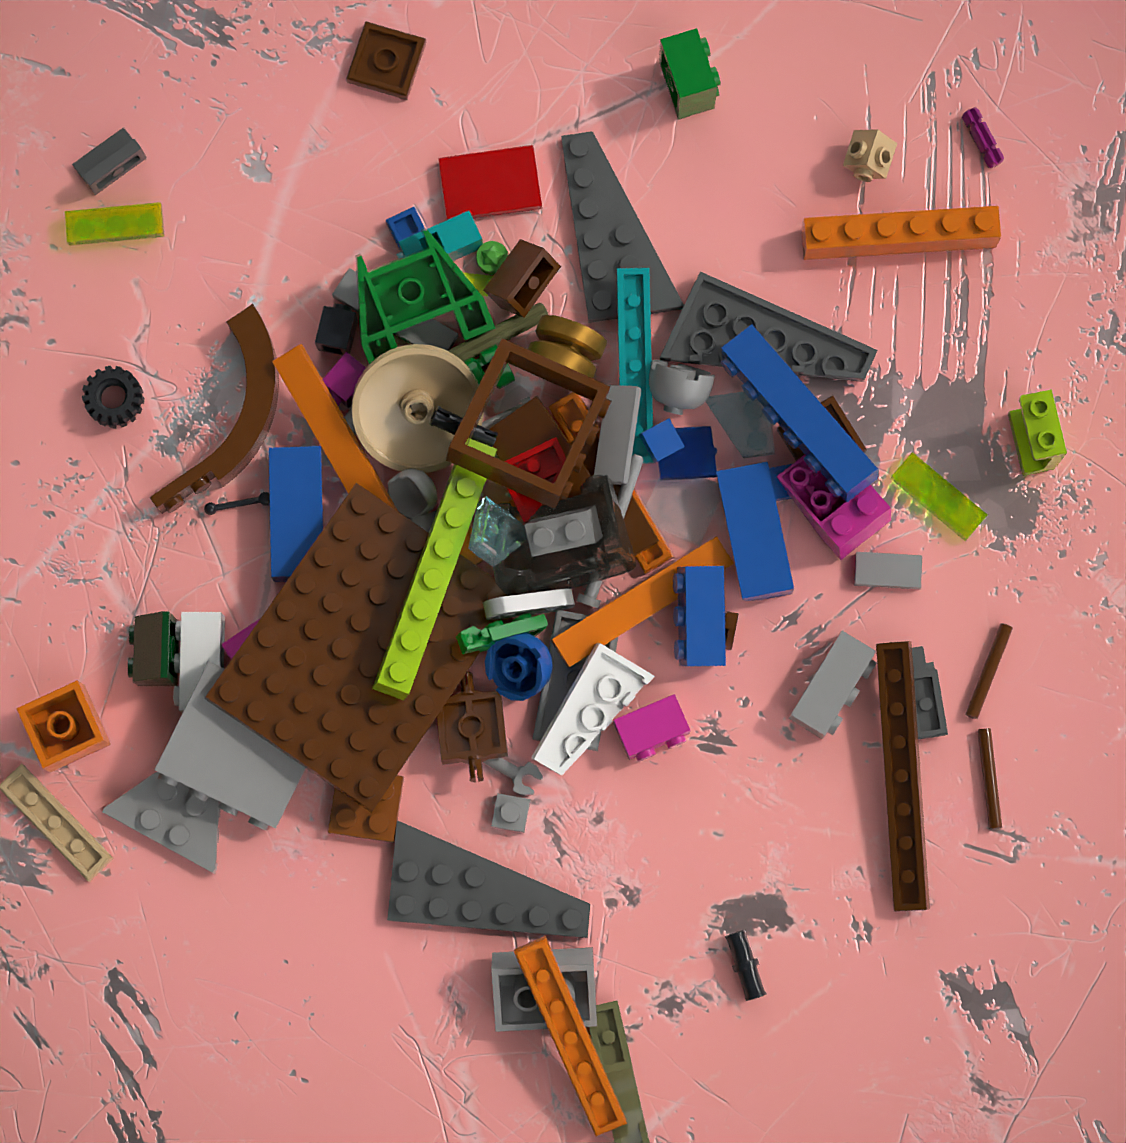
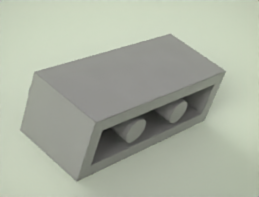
(834, 685)

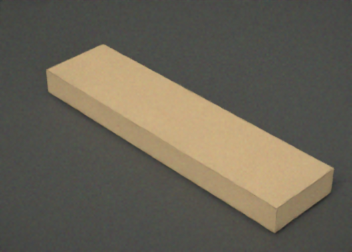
(55, 822)

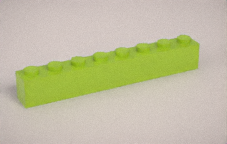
(431, 579)

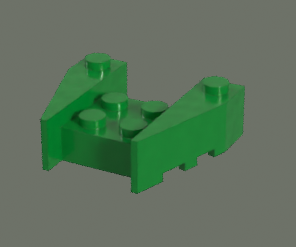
(413, 292)

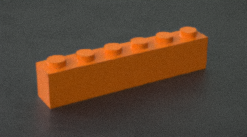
(901, 232)

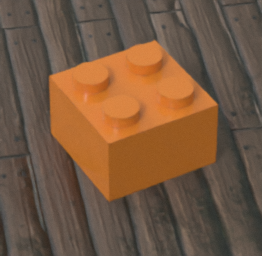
(63, 726)

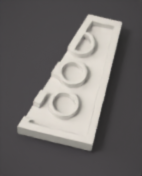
(594, 699)

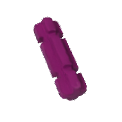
(983, 137)

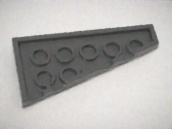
(720, 312)
(457, 888)

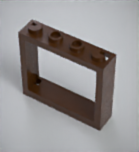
(505, 473)

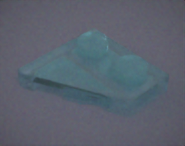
(495, 532)

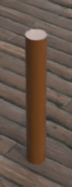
(989, 671)
(990, 778)

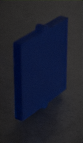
(693, 460)

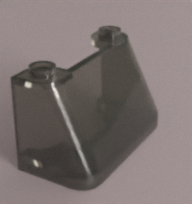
(574, 566)

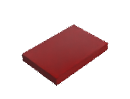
(491, 182)

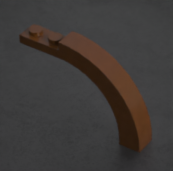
(253, 421)

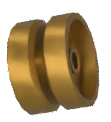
(568, 343)

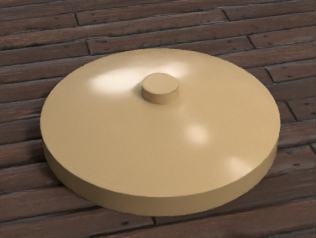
(397, 402)

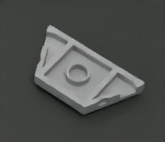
(171, 819)

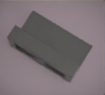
(109, 161)

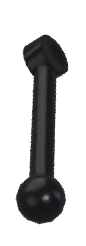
(264, 498)

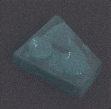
(743, 423)

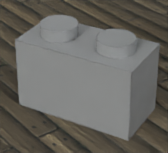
(563, 531)

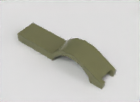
(614, 1055)

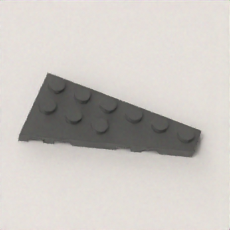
(609, 232)

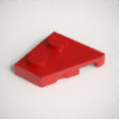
(542, 461)

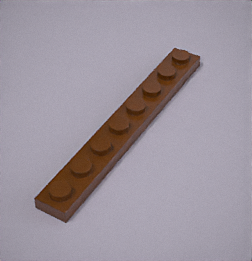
(902, 776)

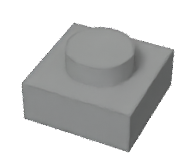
(510, 813)

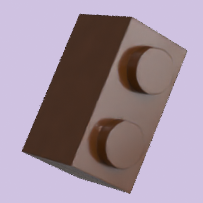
(522, 278)

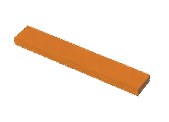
(570, 415)
(328, 423)
(633, 605)
(570, 1036)

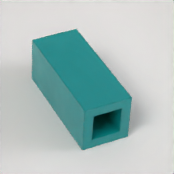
(456, 236)

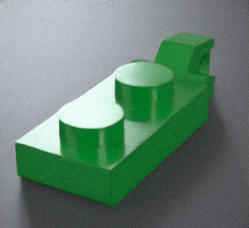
(476, 639)

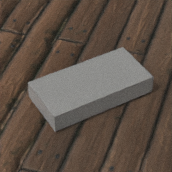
(888, 570)

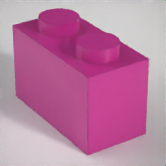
(652, 727)

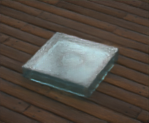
(684, 507)

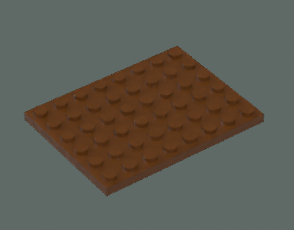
(318, 648)

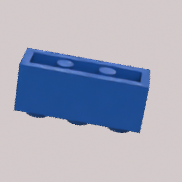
(700, 616)

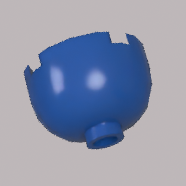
(519, 666)

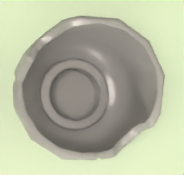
(412, 493)

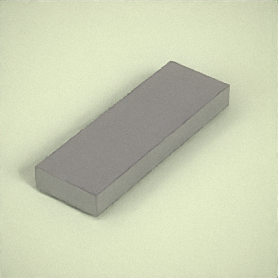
(618, 434)

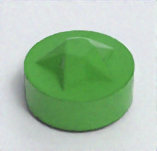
(491, 256)

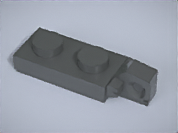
(928, 697)

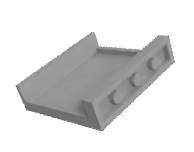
(227, 760)

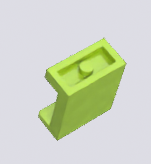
(1037, 433)

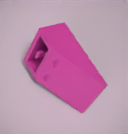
(838, 523)

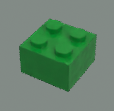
(688, 73)

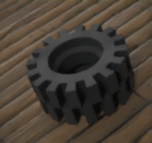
(108, 378)

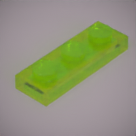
(114, 223)
(938, 496)

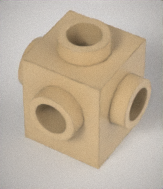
(869, 155)

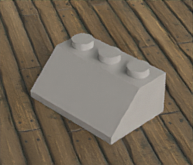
(515, 1003)

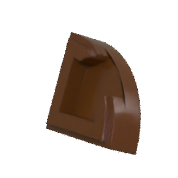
(730, 628)

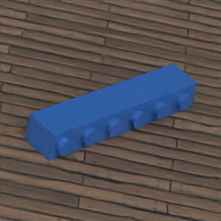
(799, 414)

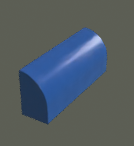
(294, 506)
(755, 532)

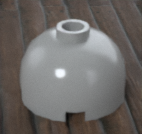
(679, 386)

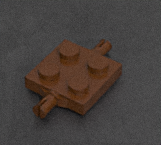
(472, 728)

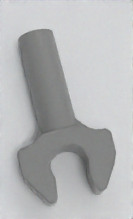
(516, 773)

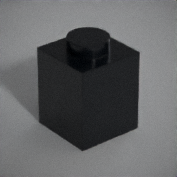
(336, 329)

